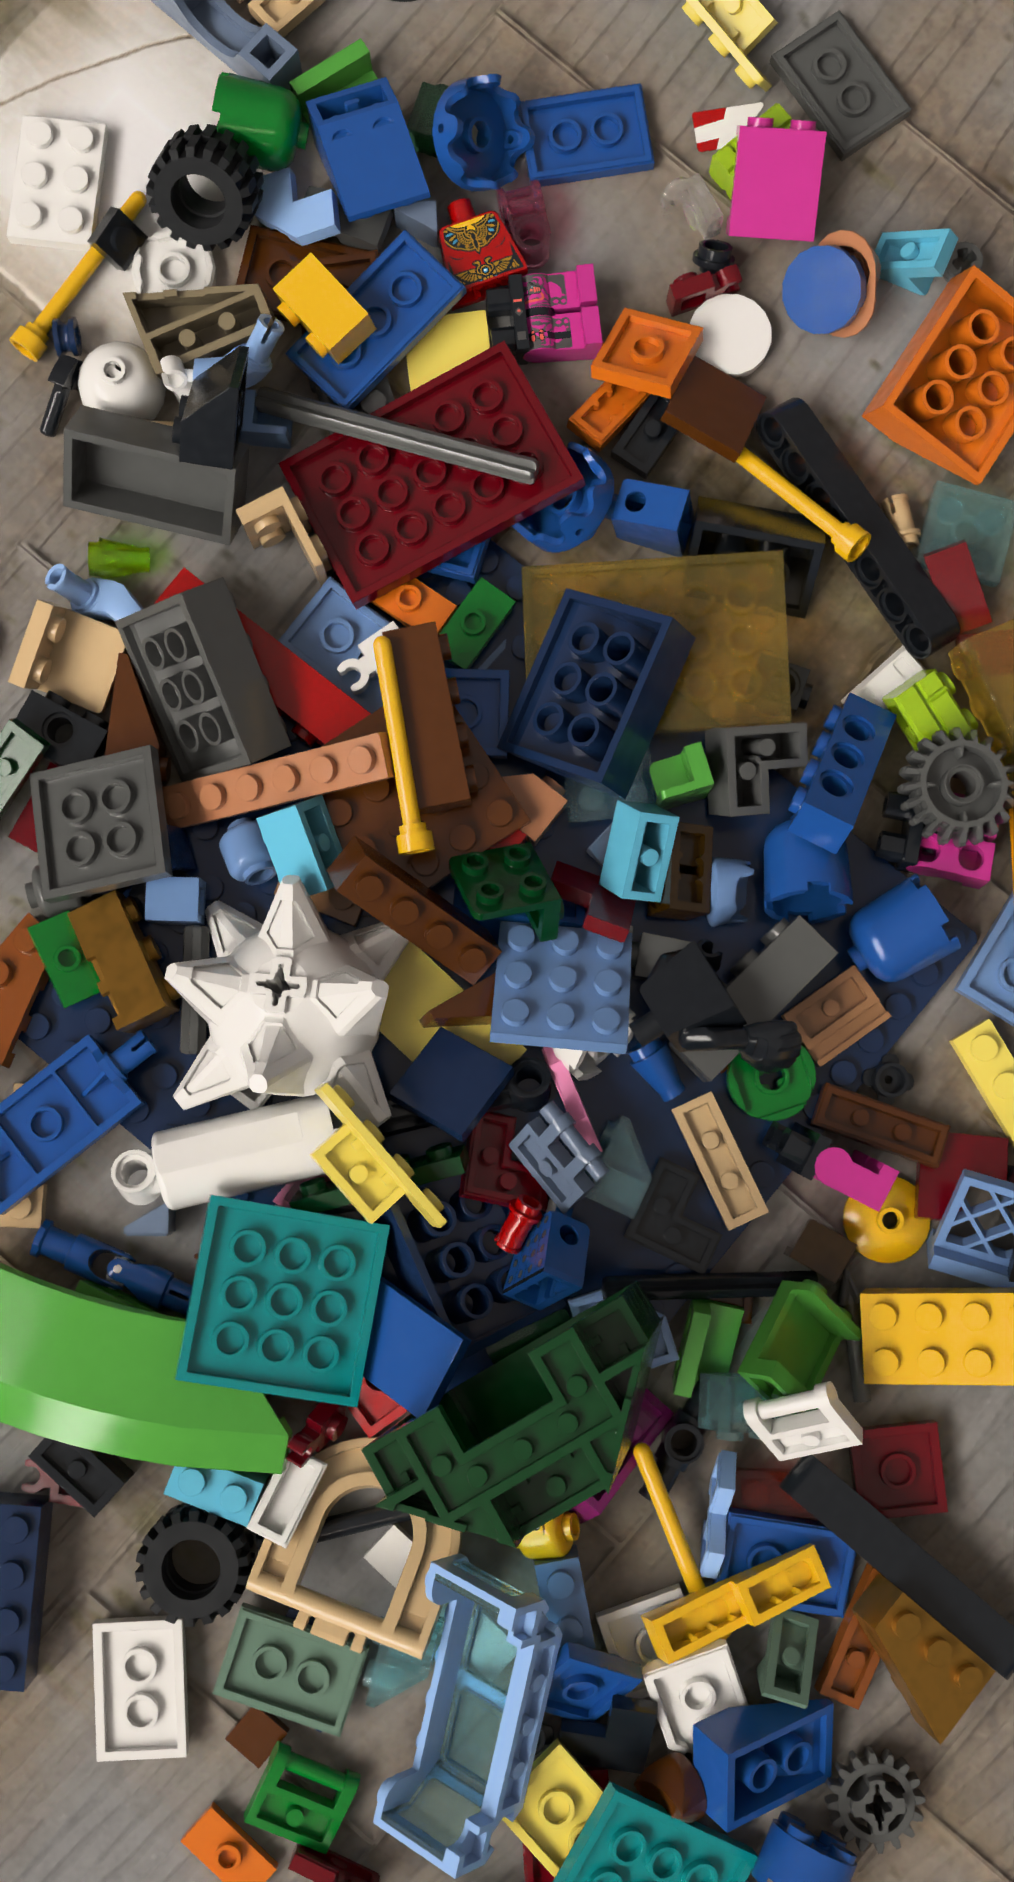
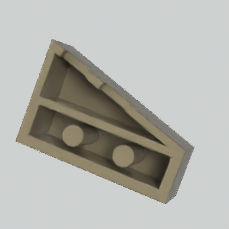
(196, 321)

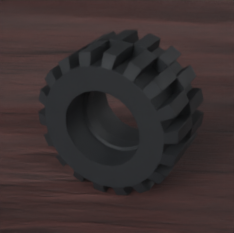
(222, 162)
(175, 1593)

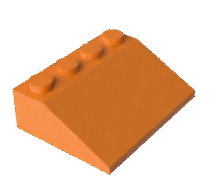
(954, 380)

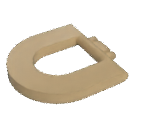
(410, 1614)

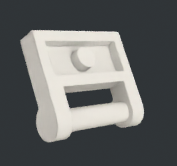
(807, 1432)

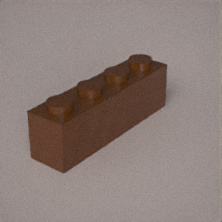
(429, 718)
(413, 910)

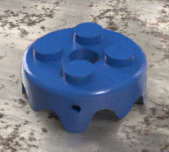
(499, 135)
(561, 528)

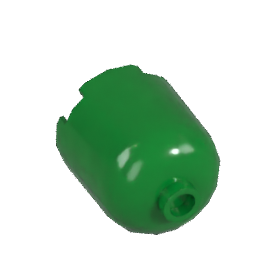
(263, 117)

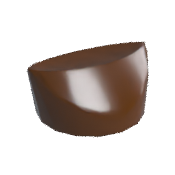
(675, 1786)

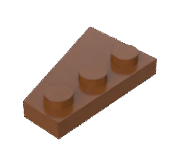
(20, 981)

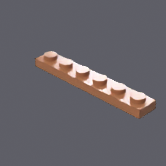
(279, 781)

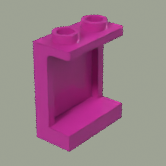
(776, 180)

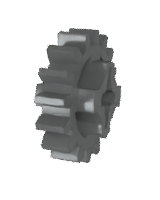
(893, 1806)

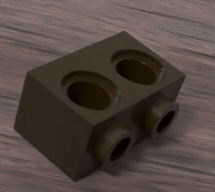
(688, 875)

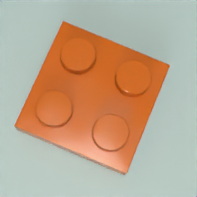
(647, 353)

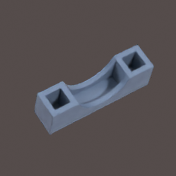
(242, 46)

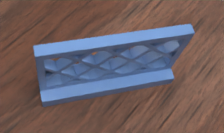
(974, 1255)

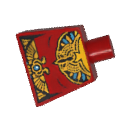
(478, 251)

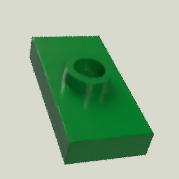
(476, 622)
(64, 959)

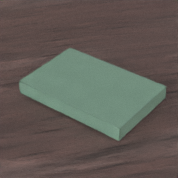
(289, 1671)

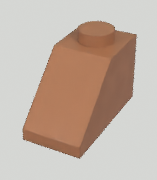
(540, 800)

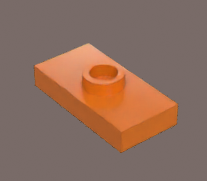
(606, 414)
(416, 605)
(228, 1848)

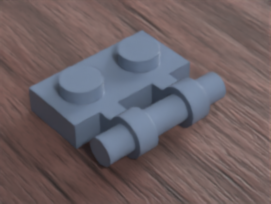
(552, 1164)

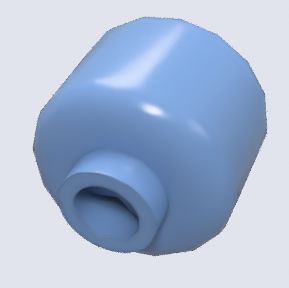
(246, 852)

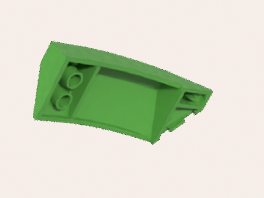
(108, 1384)

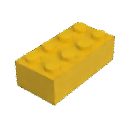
(938, 1336)

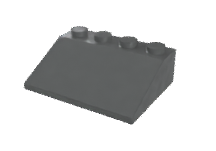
(203, 681)

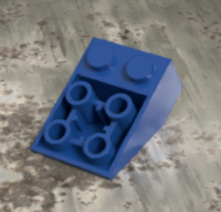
(367, 149)

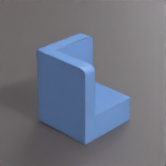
(262, 428)
(175, 901)

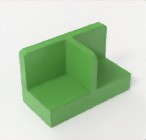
(681, 777)

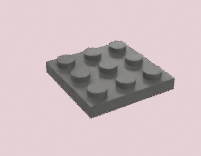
(100, 824)

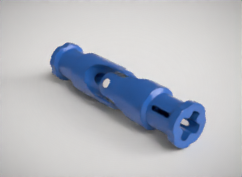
(147, 1282)

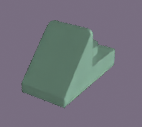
(789, 1659)

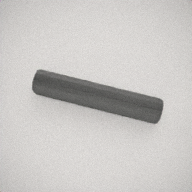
(192, 1026)

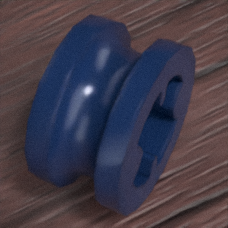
(66, 336)

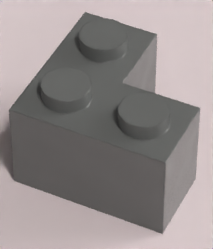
(741, 762)

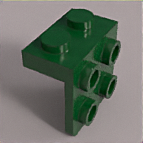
(509, 883)

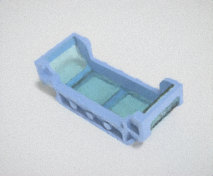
(476, 1721)

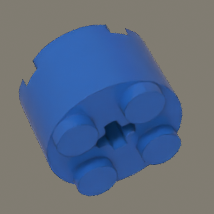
(798, 1855)

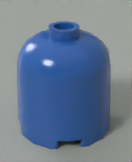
(804, 877)
(900, 932)

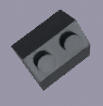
(213, 413)

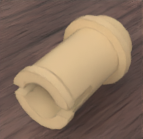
(901, 519)

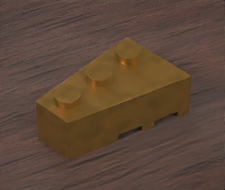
(124, 961)
(924, 1659)

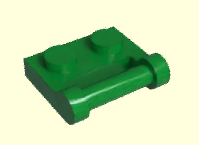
(297, 1811)

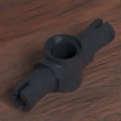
(673, 1460)

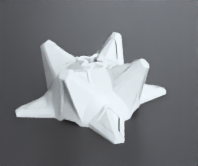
(288, 1004)

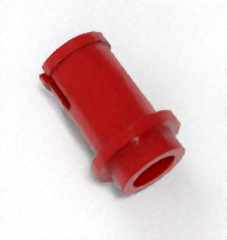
(523, 1214)

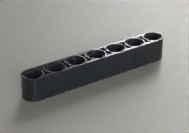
(887, 565)
(902, 1562)

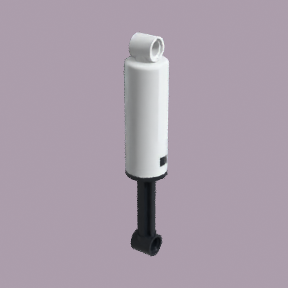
(270, 1145)

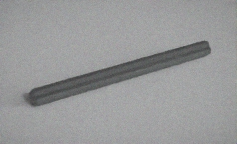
(397, 435)

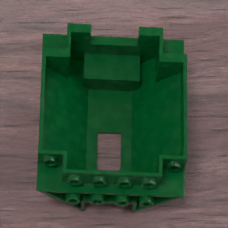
(528, 1429)

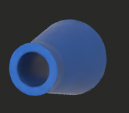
(657, 1068)

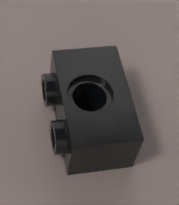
(50, 712)

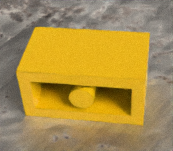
(324, 309)

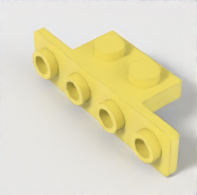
(736, 30)
(364, 1168)

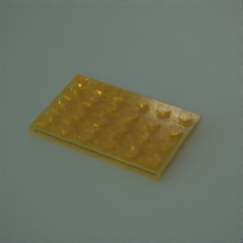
(725, 600)

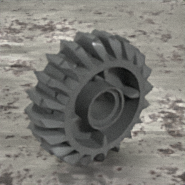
(936, 803)

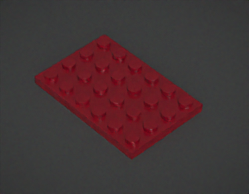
(402, 513)

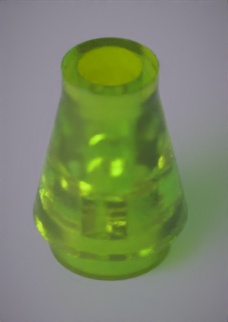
(117, 559)

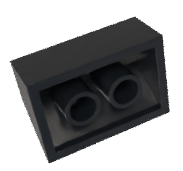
(742, 528)

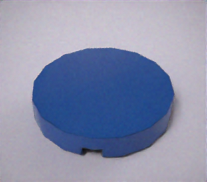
(824, 289)

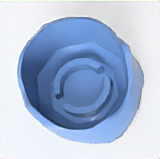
(728, 890)

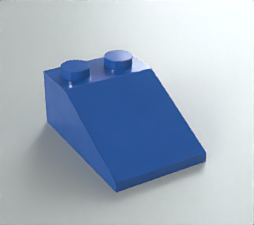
(761, 1757)

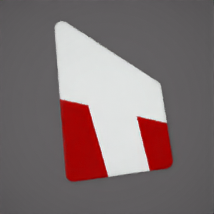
(719, 126)

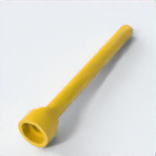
(33, 336)
(848, 539)
(413, 836)
(668, 1518)

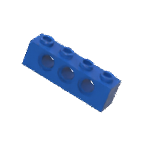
(841, 774)

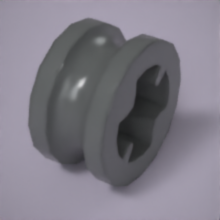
(967, 251)

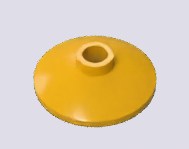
(885, 1244)

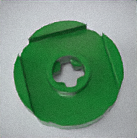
(767, 1104)

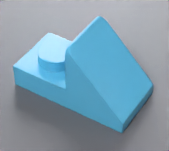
(915, 257)

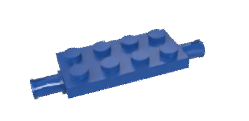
(65, 1112)

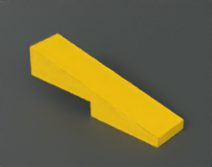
(734, 1602)

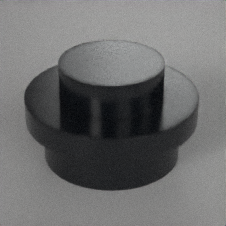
(713, 255)

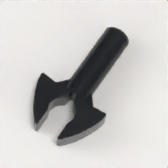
(65, 377)

